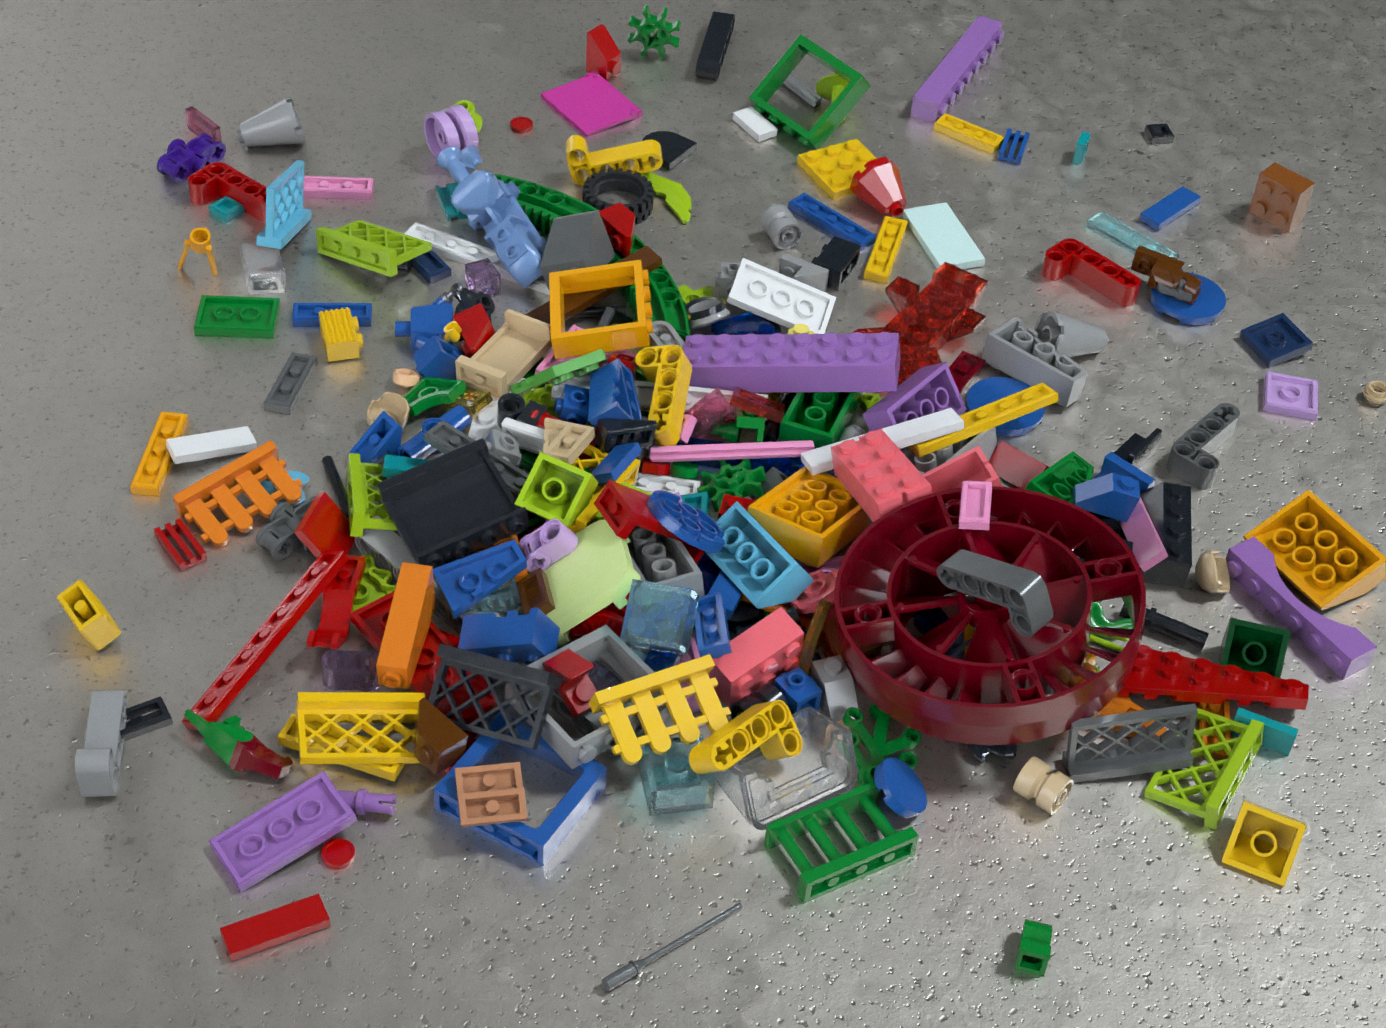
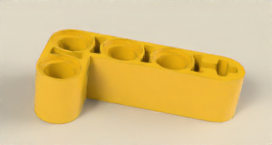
(637, 156)
(672, 375)
(762, 726)

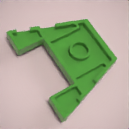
(562, 372)

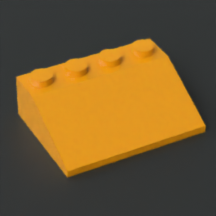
(810, 516)
(1320, 552)

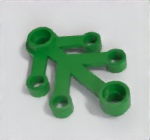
(876, 745)

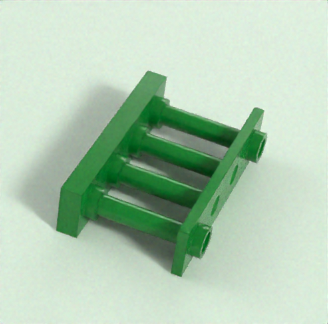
(842, 868)

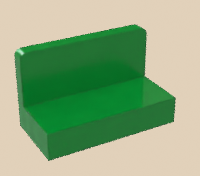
(749, 420)

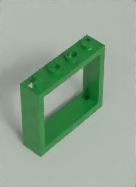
(834, 114)

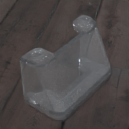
(783, 787)

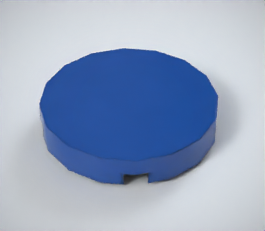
(901, 786)

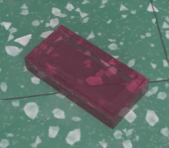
(200, 124)

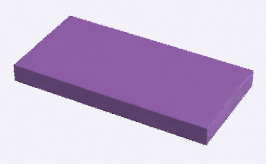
(282, 831)

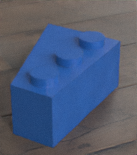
(613, 394)
(510, 637)

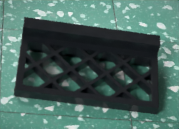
(505, 672)

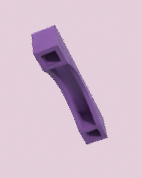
(1336, 644)

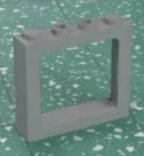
(623, 662)

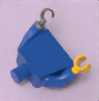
(431, 320)

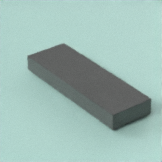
(290, 383)

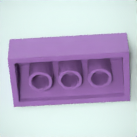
(921, 394)

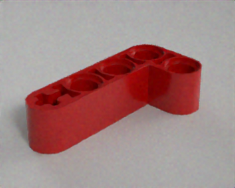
(222, 180)
(1092, 269)

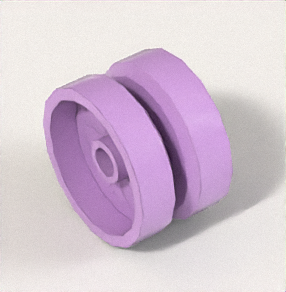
(449, 129)

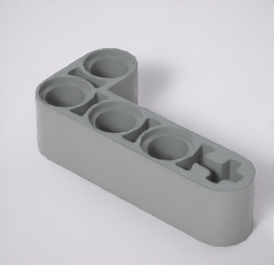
(100, 760)

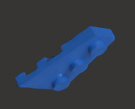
(478, 575)

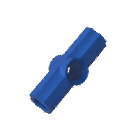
(418, 448)

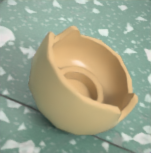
(393, 405)
(1212, 573)

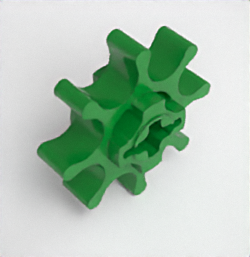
(656, 26)
(733, 481)

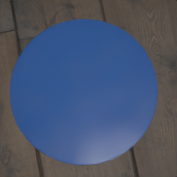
(1205, 309)
(996, 388)
(686, 522)

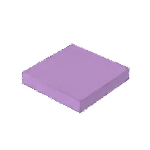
(1290, 395)

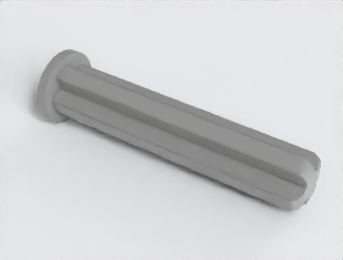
(802, 90)

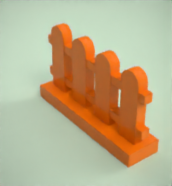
(230, 481)

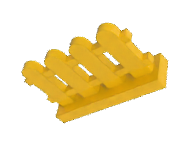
(640, 693)

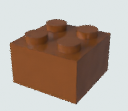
(1281, 197)

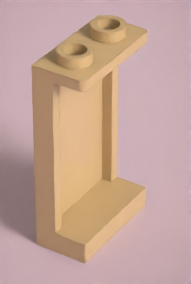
(506, 354)

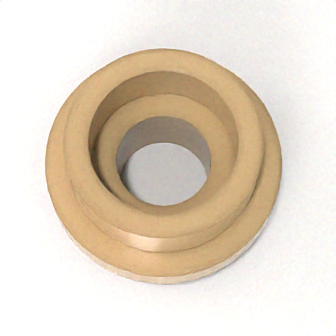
(1375, 392)

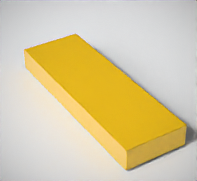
(968, 133)

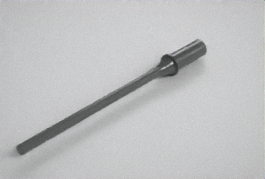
(634, 967)

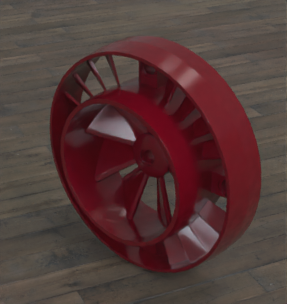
(989, 693)

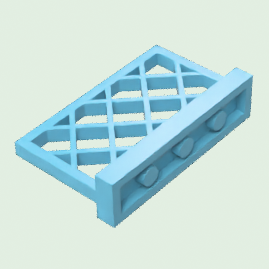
(284, 208)

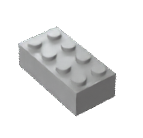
(663, 560)

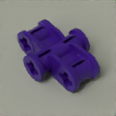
(188, 158)

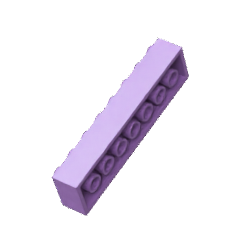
(795, 362)

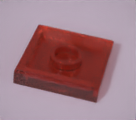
(757, 405)

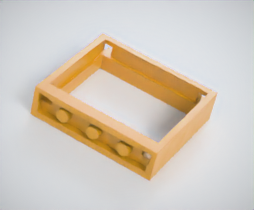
(607, 337)

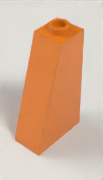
(406, 626)

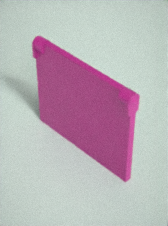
(591, 104)

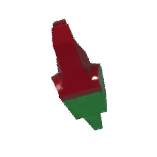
(240, 747)

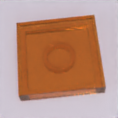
(814, 636)

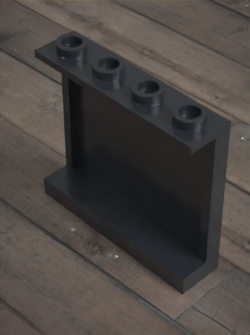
(452, 506)

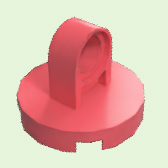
(821, 588)

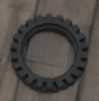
(623, 182)

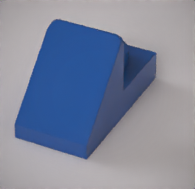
(380, 437)

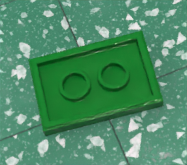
(237, 316)

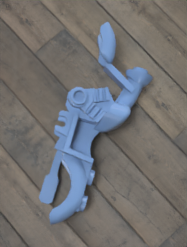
(494, 207)

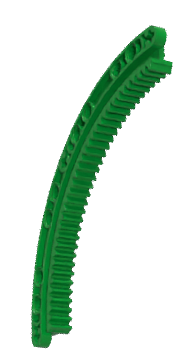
(546, 204)

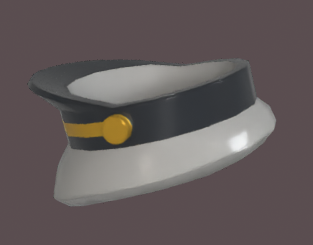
(705, 311)

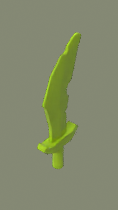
(675, 195)

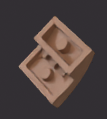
(490, 794)

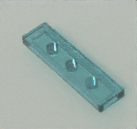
(1125, 235)

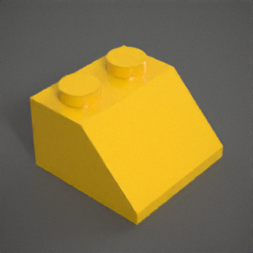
(1264, 842)

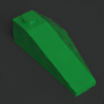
(1062, 477)

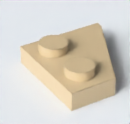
(566, 439)

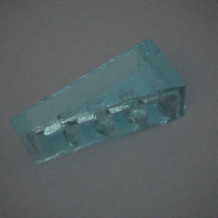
(500, 600)

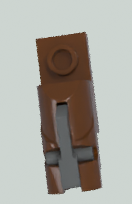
(1166, 275)

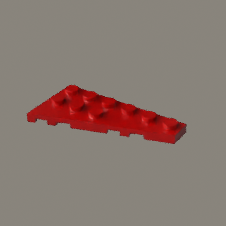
(1207, 682)

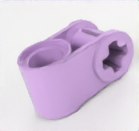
(548, 543)

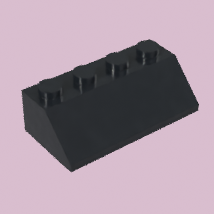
(1171, 515)

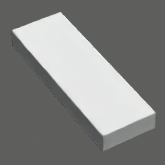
(211, 445)

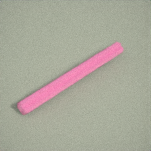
(729, 451)

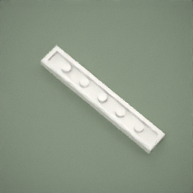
(902, 434)

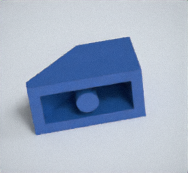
(437, 359)
(1108, 496)

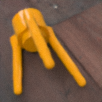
(200, 243)

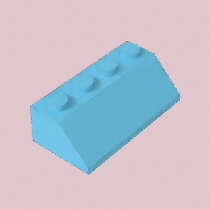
(757, 561)

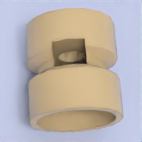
(1040, 783)

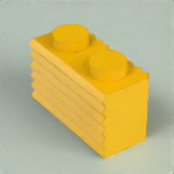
(340, 335)
(88, 615)

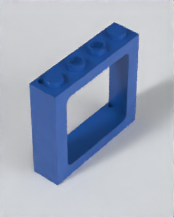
(533, 843)

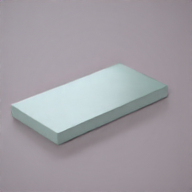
(943, 236)

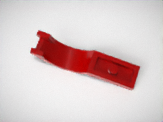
(337, 606)

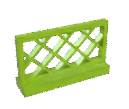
(370, 246)
(361, 497)
(1227, 779)

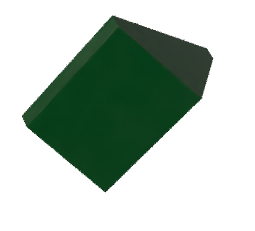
(1254, 647)

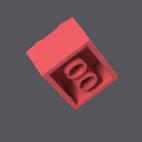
(758, 657)

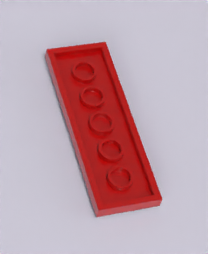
(372, 621)

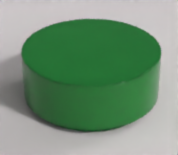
(684, 470)

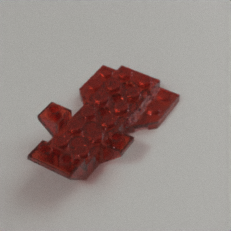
(933, 316)

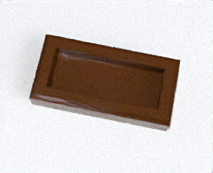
(535, 592)

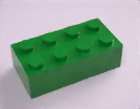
(818, 416)

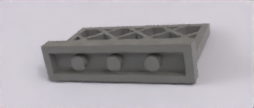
(1131, 755)

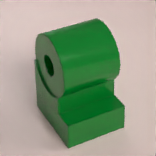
(1034, 942)

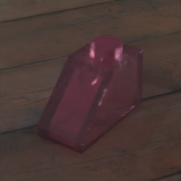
(710, 413)

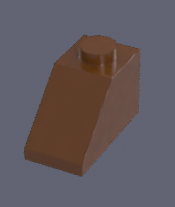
(437, 738)

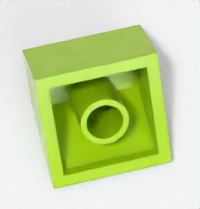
(556, 490)

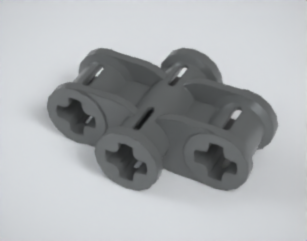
(283, 527)

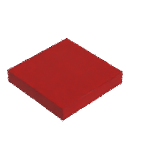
(325, 527)

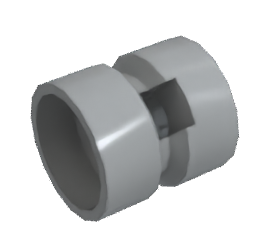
(781, 227)

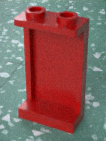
(627, 507)

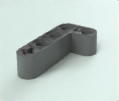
(1192, 453)
(1001, 584)

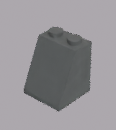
(576, 243)

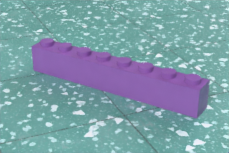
(957, 69)

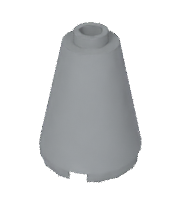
(273, 127)
(1070, 334)

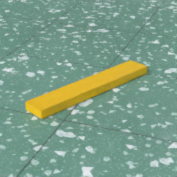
(992, 416)

